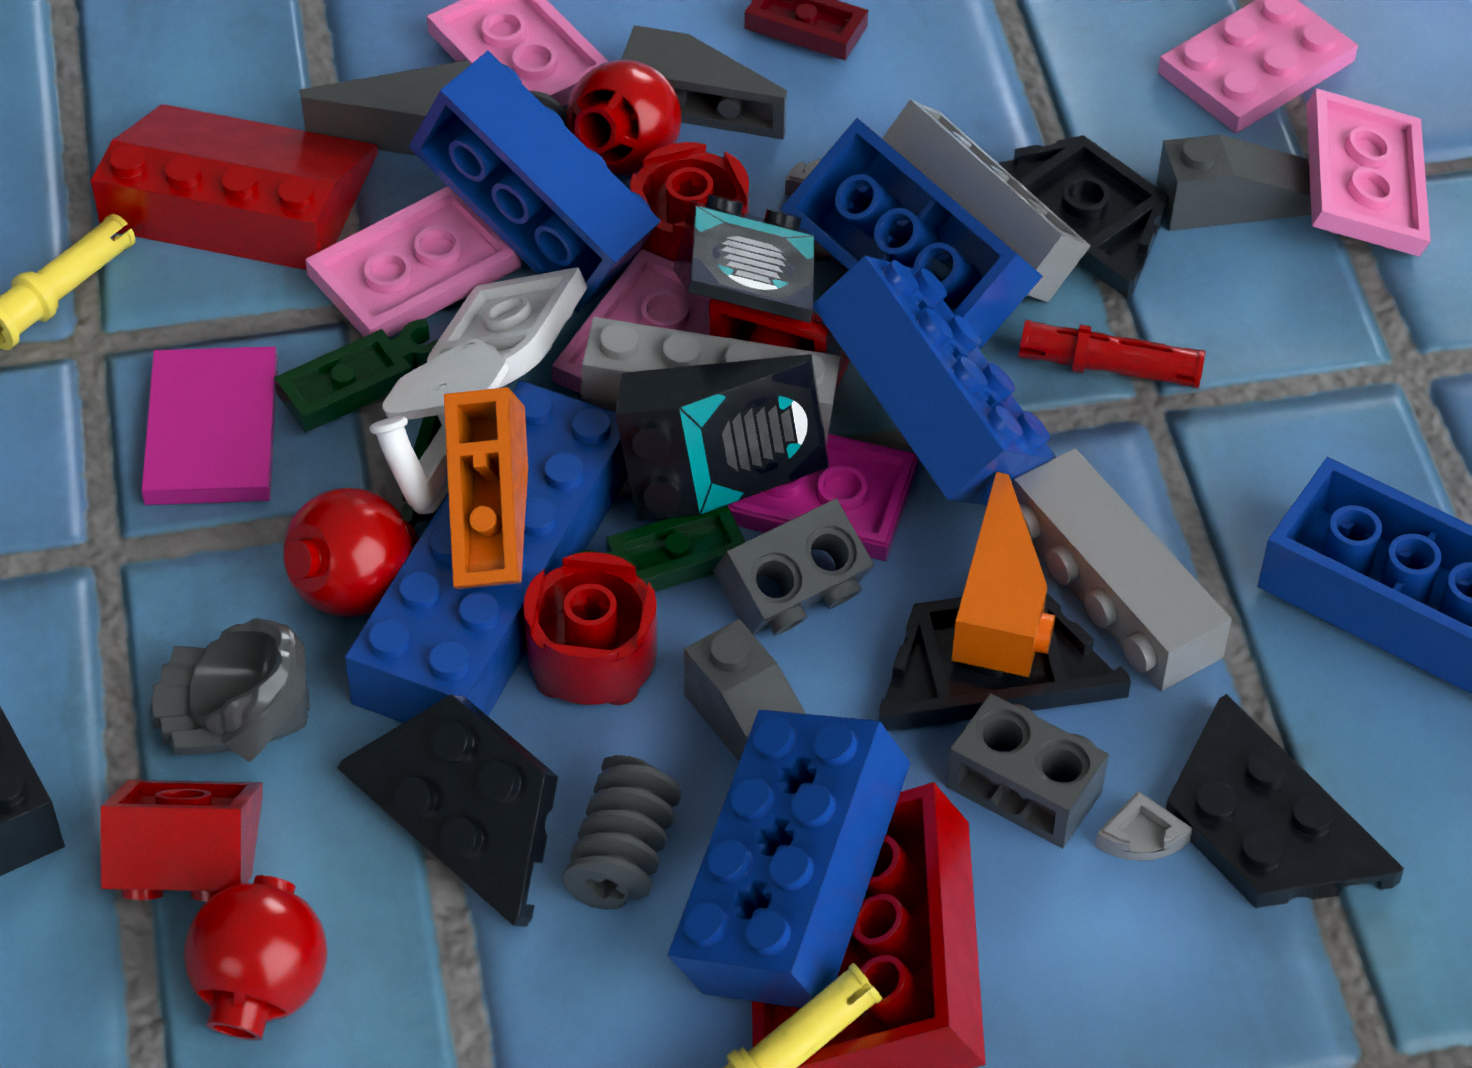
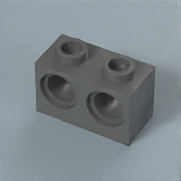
(787, 559)
(1021, 780)

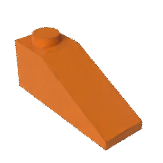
(486, 485)
(1005, 592)

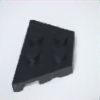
(1098, 200)
(935, 690)
(464, 797)
(1269, 819)

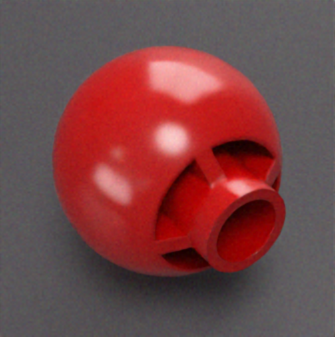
(624, 113)
(346, 550)
(254, 955)

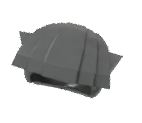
(233, 691)

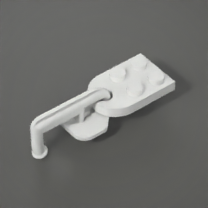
(488, 344)

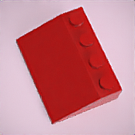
(231, 184)
(913, 947)

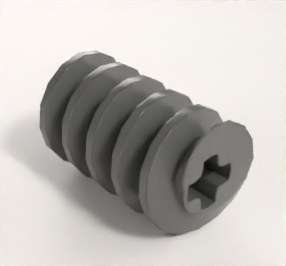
(621, 833)

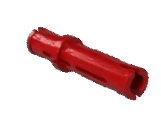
(1110, 353)

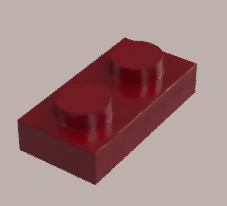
(814, 24)

